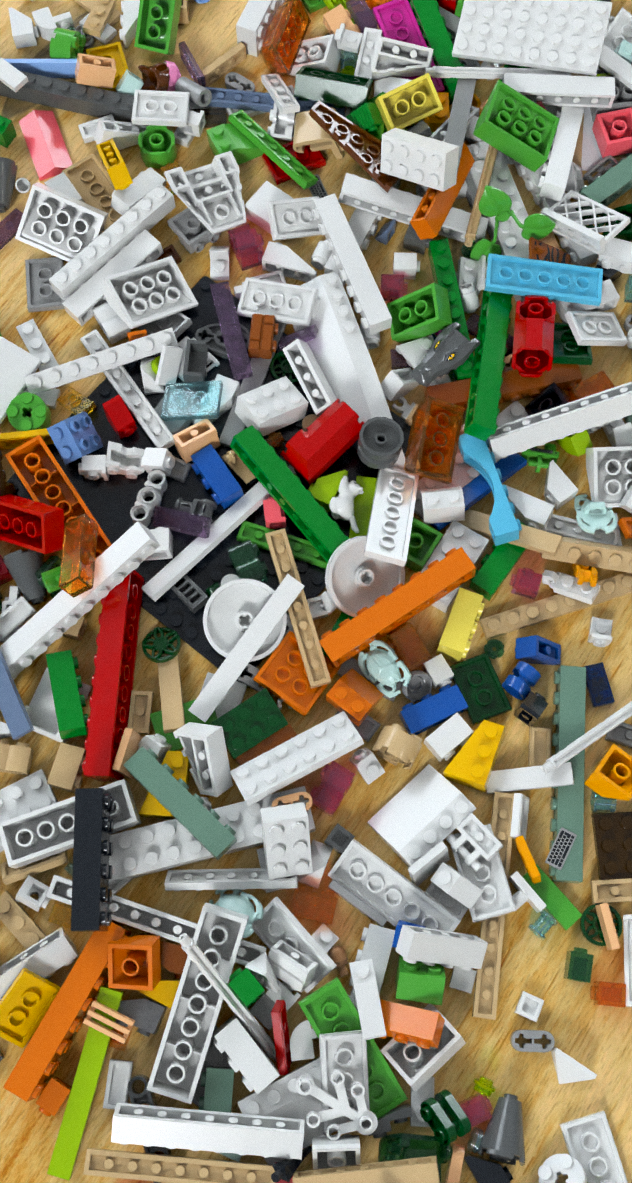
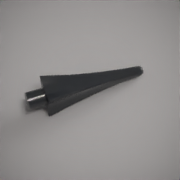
(286, 1168)

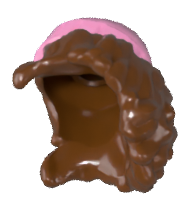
(160, 76)

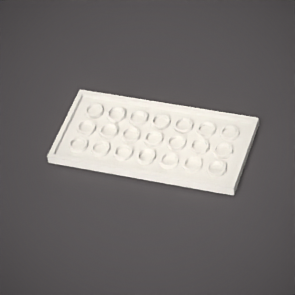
(534, 33)

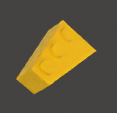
(477, 757)
(180, 765)

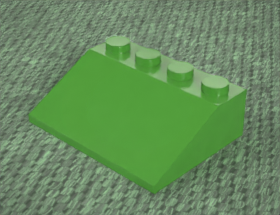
(517, 126)

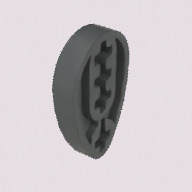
(214, 336)

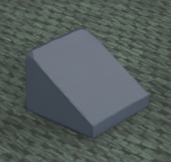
(386, 232)

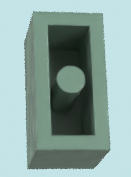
(218, 1089)

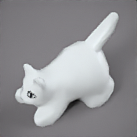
(343, 505)

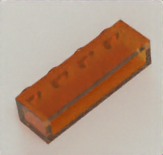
(78, 555)

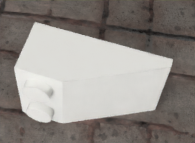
(318, 53)

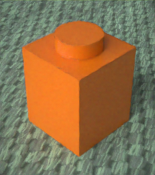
(54, 1097)

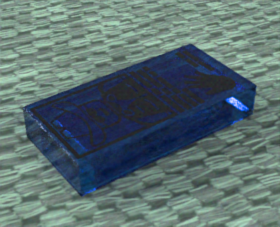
(598, 685)

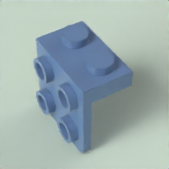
(75, 437)

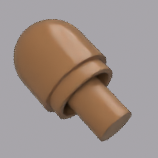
(340, 958)

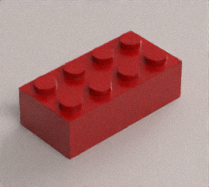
(31, 524)

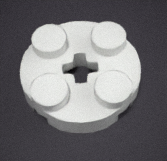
(561, 1164)

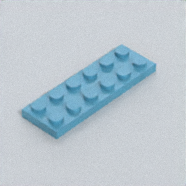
(544, 278)

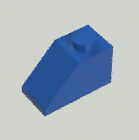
(538, 650)

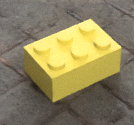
(409, 103)
(461, 625)

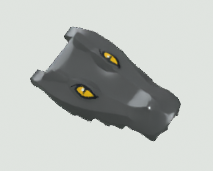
(445, 354)

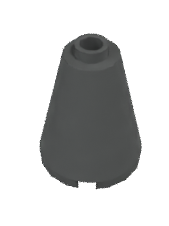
(8, 174)
(22, 568)
(505, 1132)

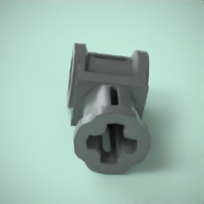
(200, 507)

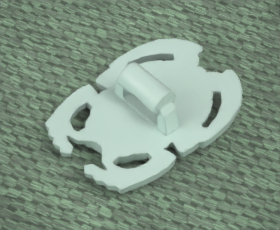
(594, 515)
(383, 668)
(241, 904)

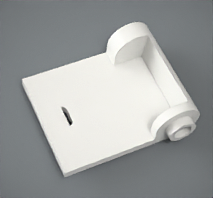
(42, 709)

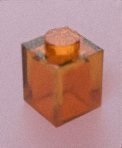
(608, 994)

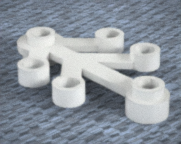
(339, 1107)

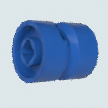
(523, 678)

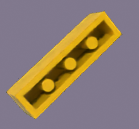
(114, 164)

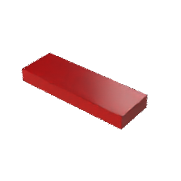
(281, 1037)

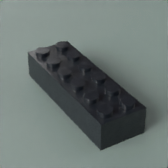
(91, 860)

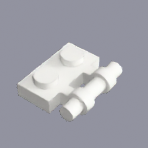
(480, 837)

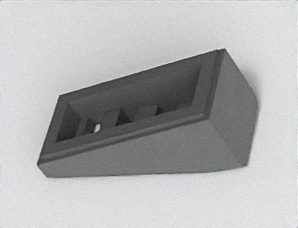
(198, 603)

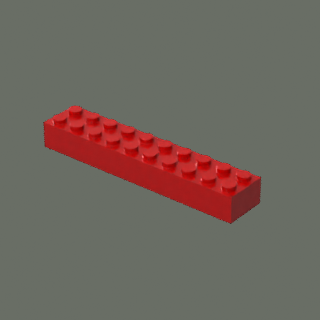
(113, 677)

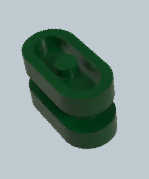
(445, 1117)

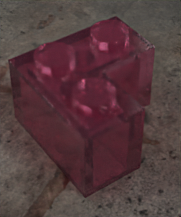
(246, 246)
(333, 788)

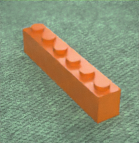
(437, 204)

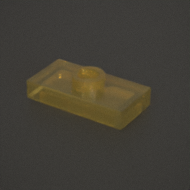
(75, 402)

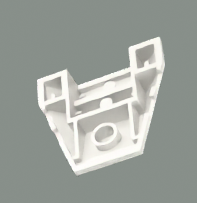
(211, 192)

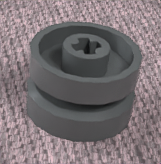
(380, 442)

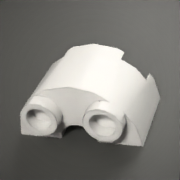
(282, 124)
(124, 460)

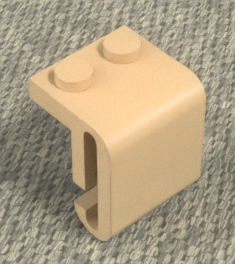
(310, 133)

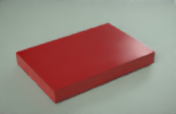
(309, 159)

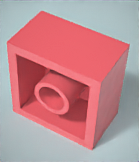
(614, 132)

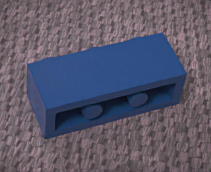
(216, 477)
(432, 709)

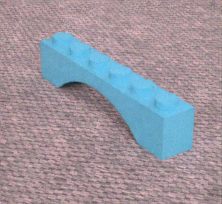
(502, 522)

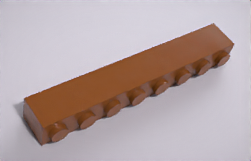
(513, 386)

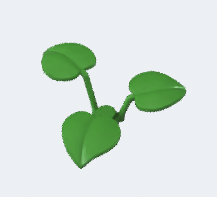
(497, 203)

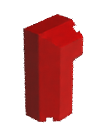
(533, 336)
(323, 442)

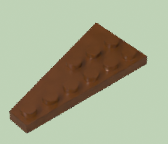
(355, 141)

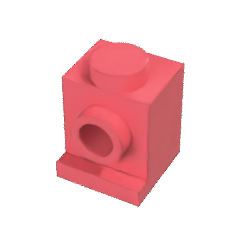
(273, 514)

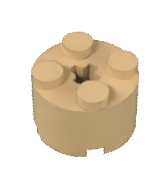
(397, 746)

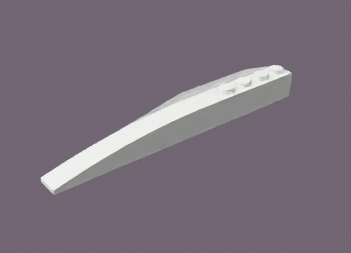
(344, 354)

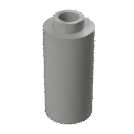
(198, 94)

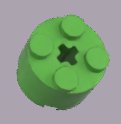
(66, 44)
(157, 146)
(24, 405)

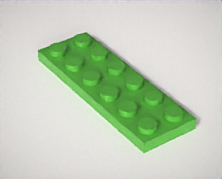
(332, 1011)

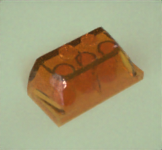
(284, 37)
(434, 440)

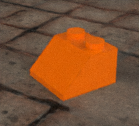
(354, 696)
(134, 963)

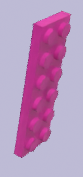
(400, 24)

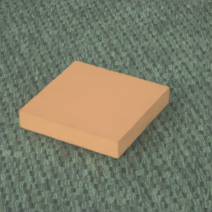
(127, 748)

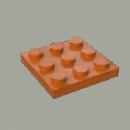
(286, 676)

